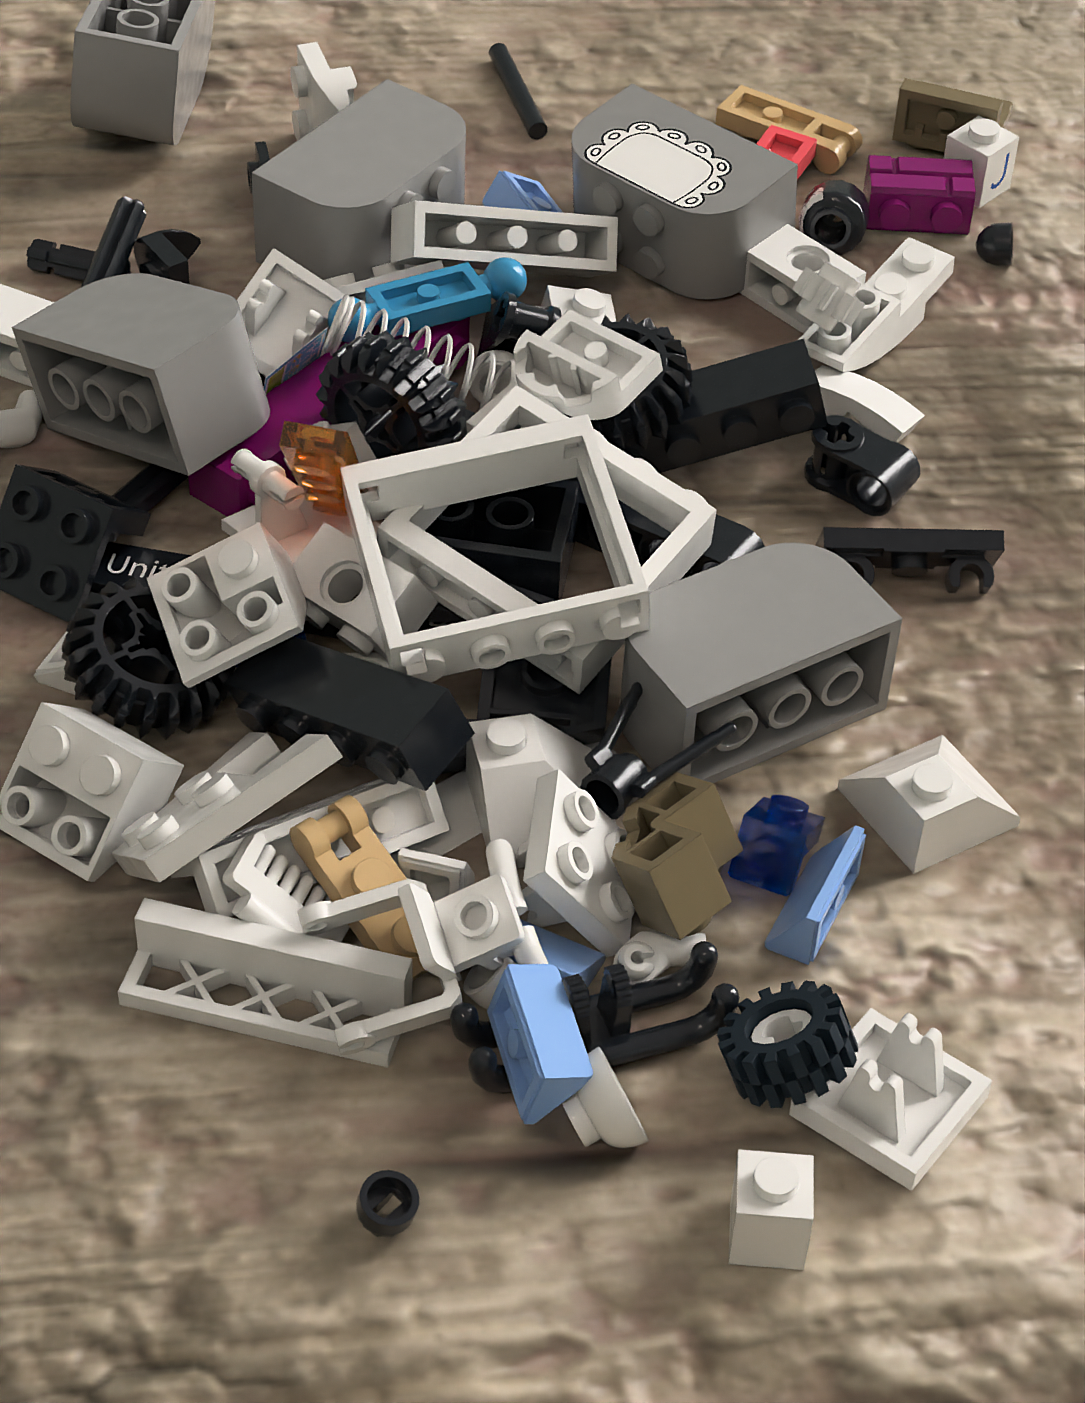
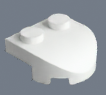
(319, 89)
(584, 367)

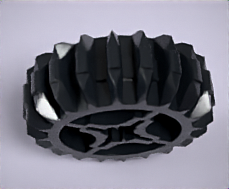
(392, 395)
(662, 399)
(141, 678)

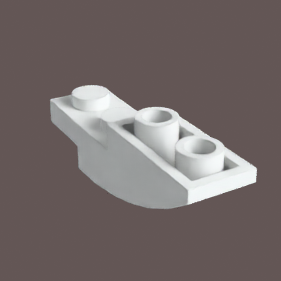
(892, 308)

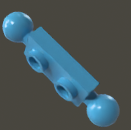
(438, 296)

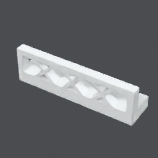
(395, 813)
(274, 969)

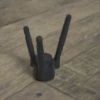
(623, 777)

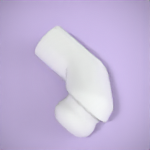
(20, 424)
(654, 952)

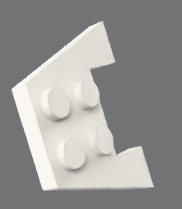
(220, 801)

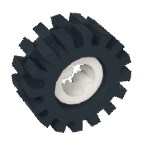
(788, 1044)

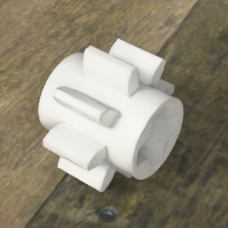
(828, 296)

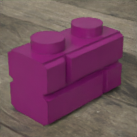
(919, 194)

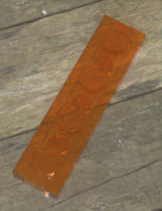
(316, 461)

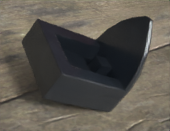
(166, 253)

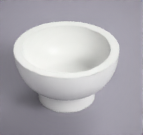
(603, 1109)

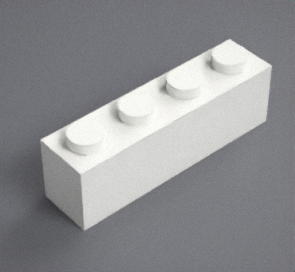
(479, 234)

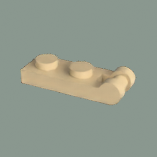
(752, 112)
(363, 870)

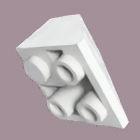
(228, 603)

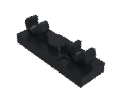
(917, 550)

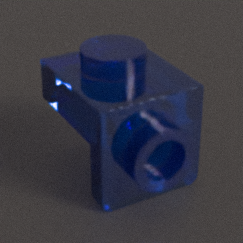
(774, 841)

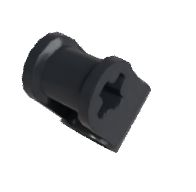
(510, 320)
(861, 470)

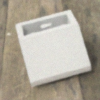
(81, 788)

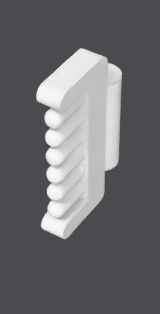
(260, 895)

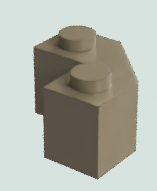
(676, 855)

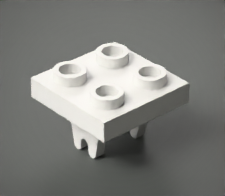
(284, 310)
(572, 865)
(898, 1100)

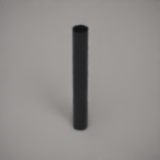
(518, 91)

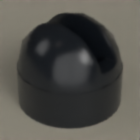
(996, 244)
(377, 1192)

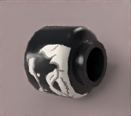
(835, 215)

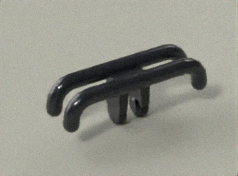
(606, 1017)

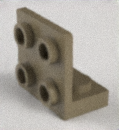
(932, 112)

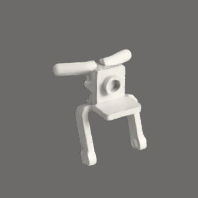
(449, 936)

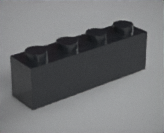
(741, 407)
(370, 712)

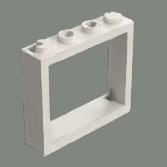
(485, 469)
(477, 593)

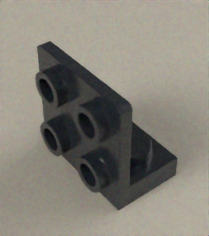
(57, 537)

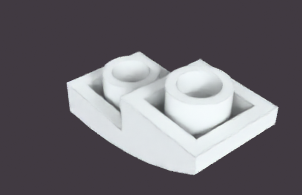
(868, 402)

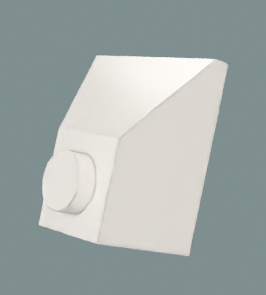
(504, 769)
(928, 803)

